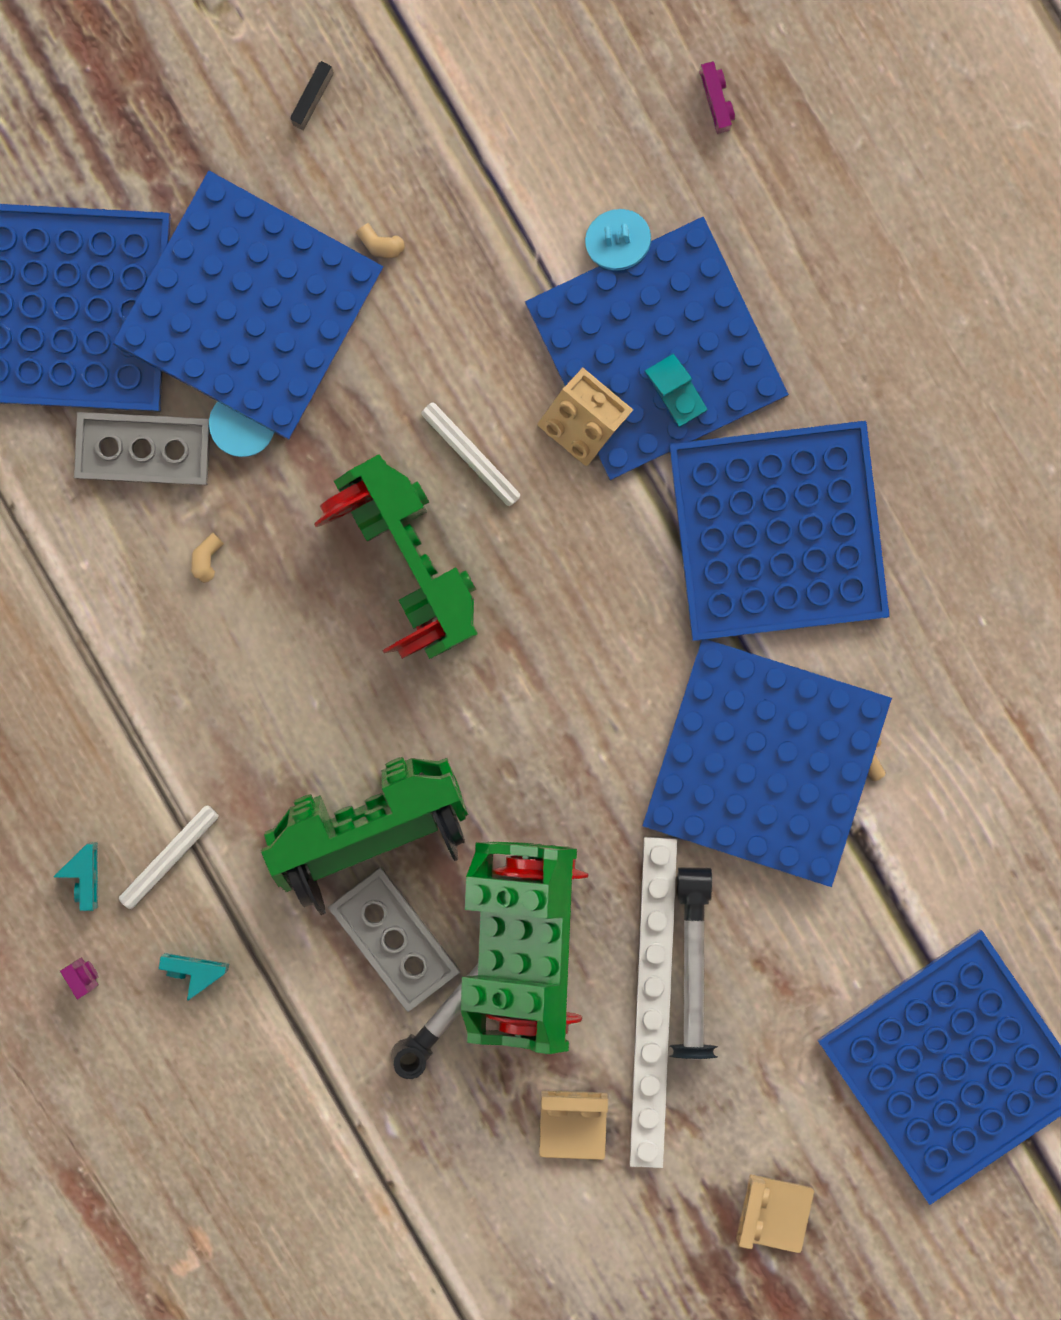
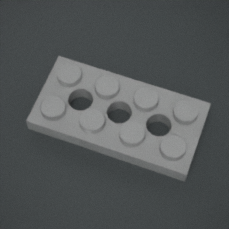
(127, 430)
(388, 961)

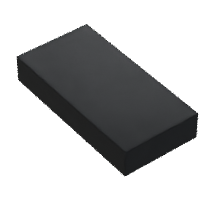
(311, 95)

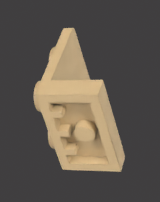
(584, 416)
(573, 1125)
(774, 1214)

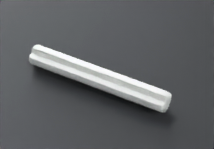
(470, 454)
(168, 857)

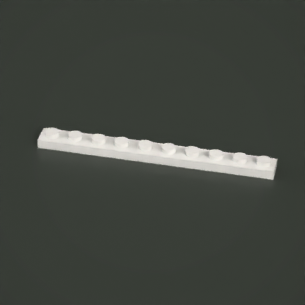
(653, 1002)

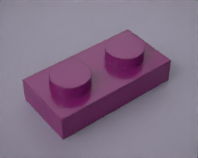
(713, 83)
(80, 977)

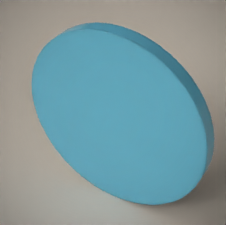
(618, 239)
(237, 433)

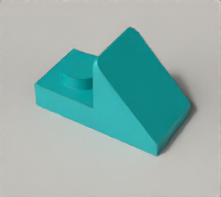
(676, 390)
(85, 867)
(202, 971)

